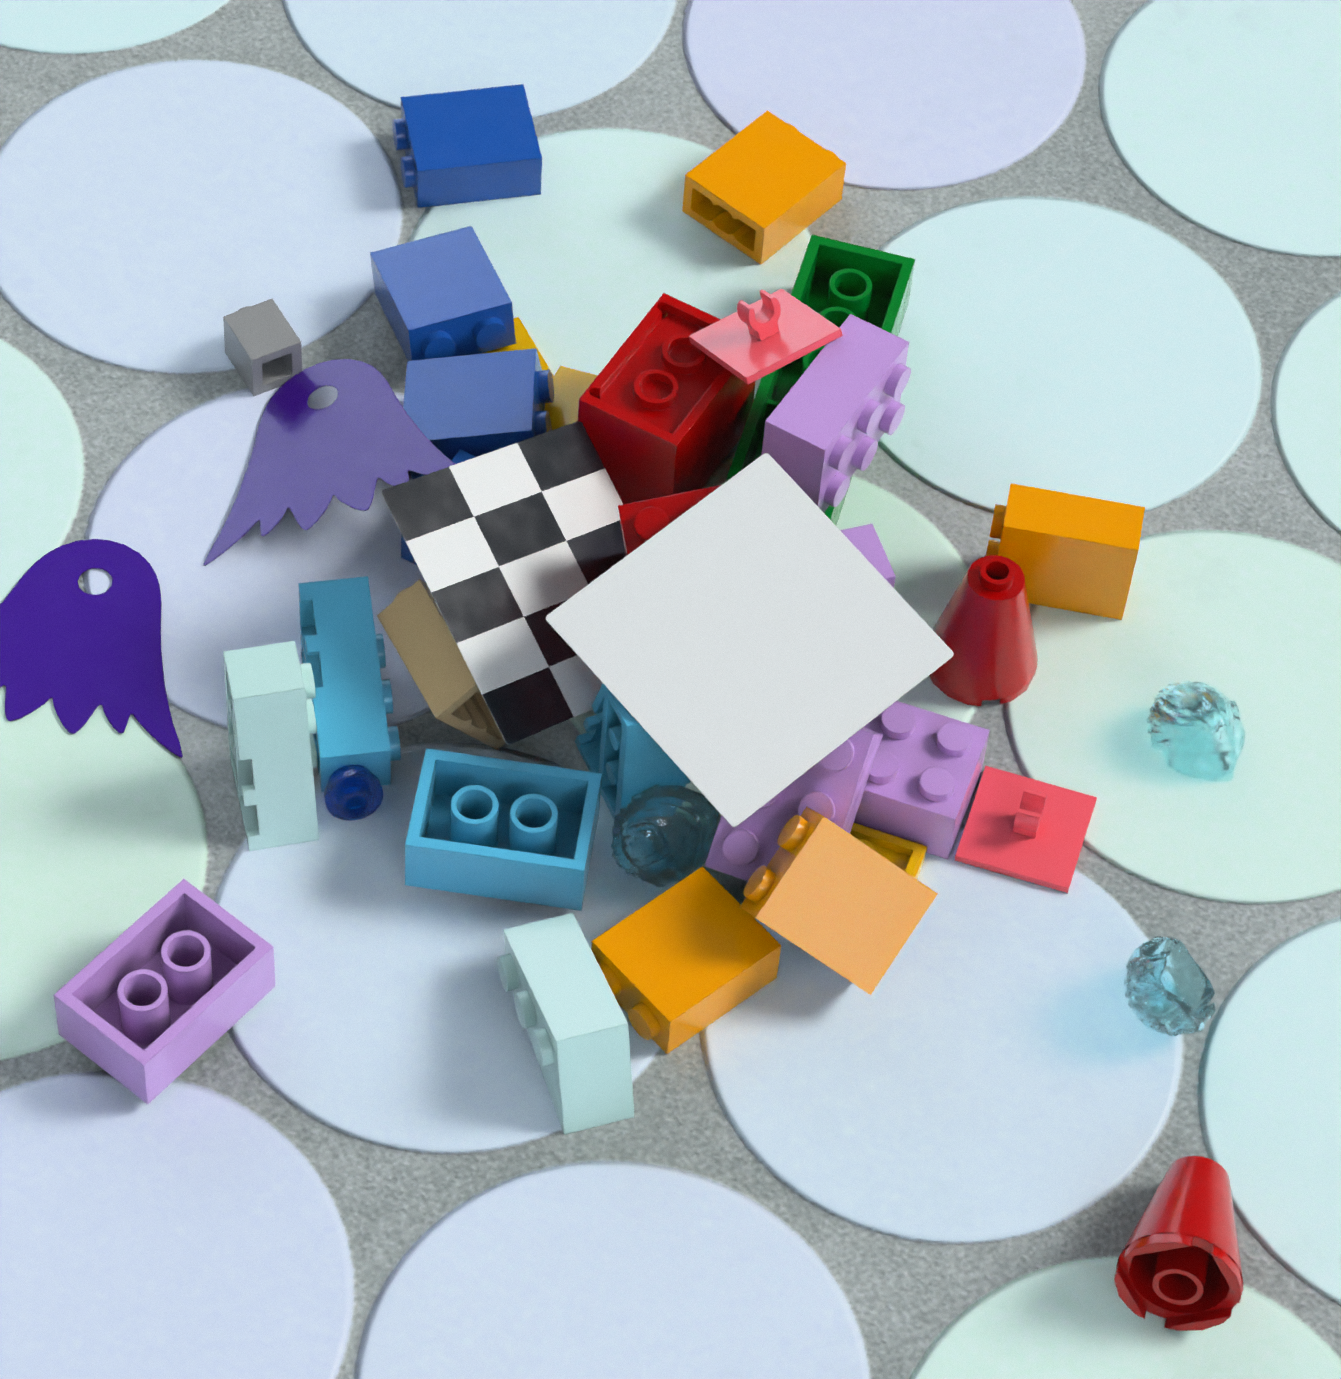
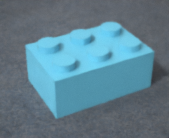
(502, 829)

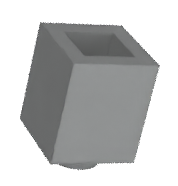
(262, 346)

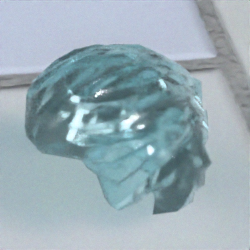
(1197, 730)
(664, 834)
(1168, 988)

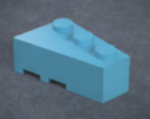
(346, 666)
(623, 753)

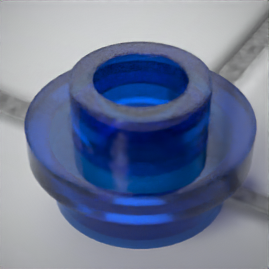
(353, 793)

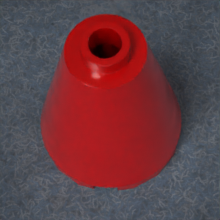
(989, 634)
(1184, 1250)

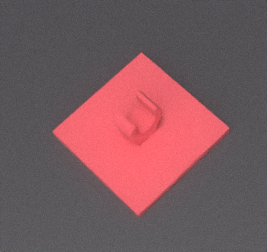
(765, 335)
(1026, 829)

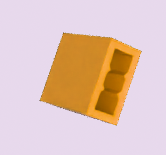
(764, 187)
(1070, 547)
(837, 899)
(685, 960)

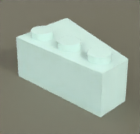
(272, 743)
(570, 1021)

